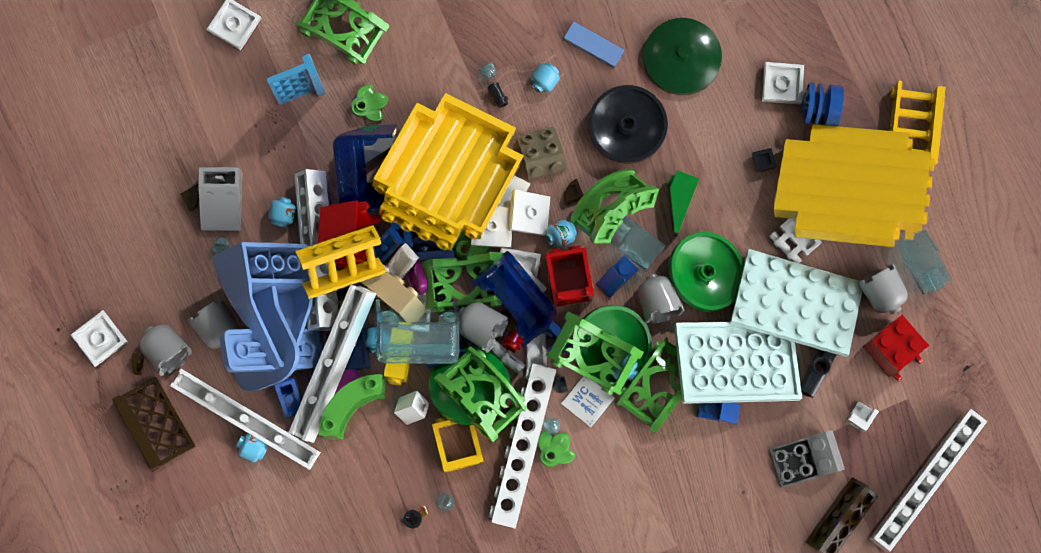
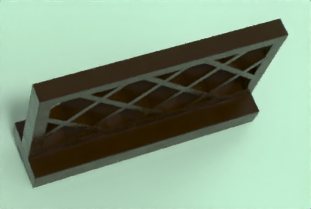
(137, 431)

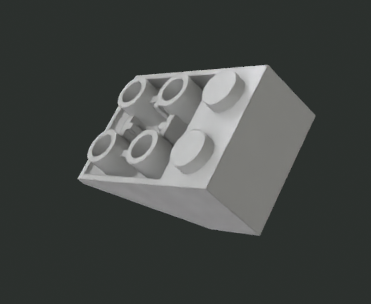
(220, 198)
(807, 459)

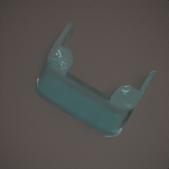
(416, 340)

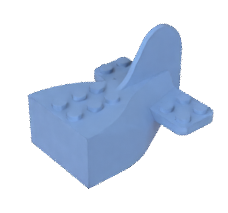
(269, 297)

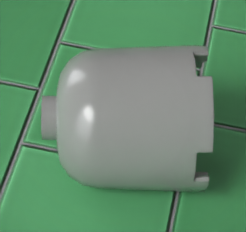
(885, 290)
(659, 299)
(212, 322)
(481, 325)
(164, 348)

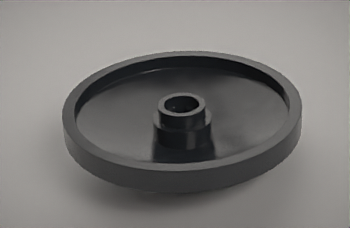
(627, 124)

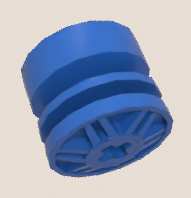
(823, 104)

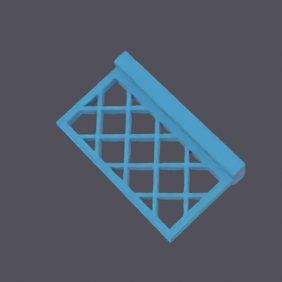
(296, 82)

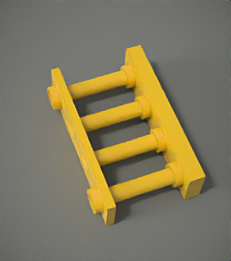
(934, 116)
(336, 248)

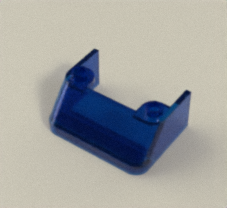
(351, 165)
(519, 295)

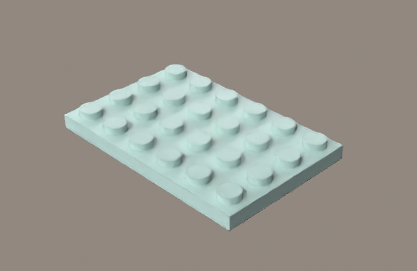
(797, 303)
(734, 364)

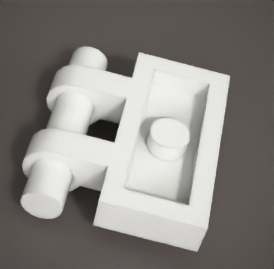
(804, 245)

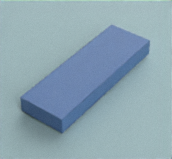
(594, 44)

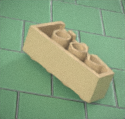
(396, 296)

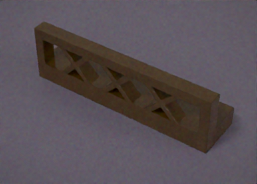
(840, 516)

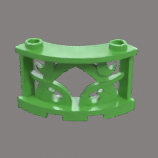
(369, 22)
(633, 197)
(442, 266)
(621, 351)
(347, 401)
(659, 412)
(481, 421)

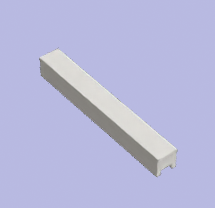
(332, 362)
(245, 419)

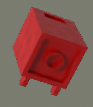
(343, 219)
(569, 284)
(896, 346)

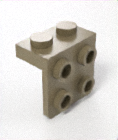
(542, 153)

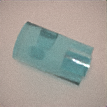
(637, 243)
(924, 262)

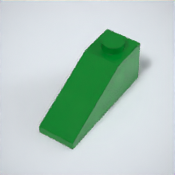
(680, 195)

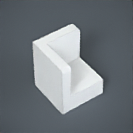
(411, 407)
(861, 417)

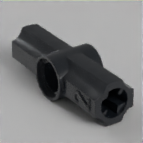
(814, 378)

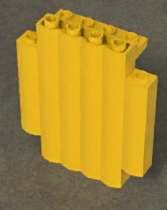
(447, 172)
(854, 185)

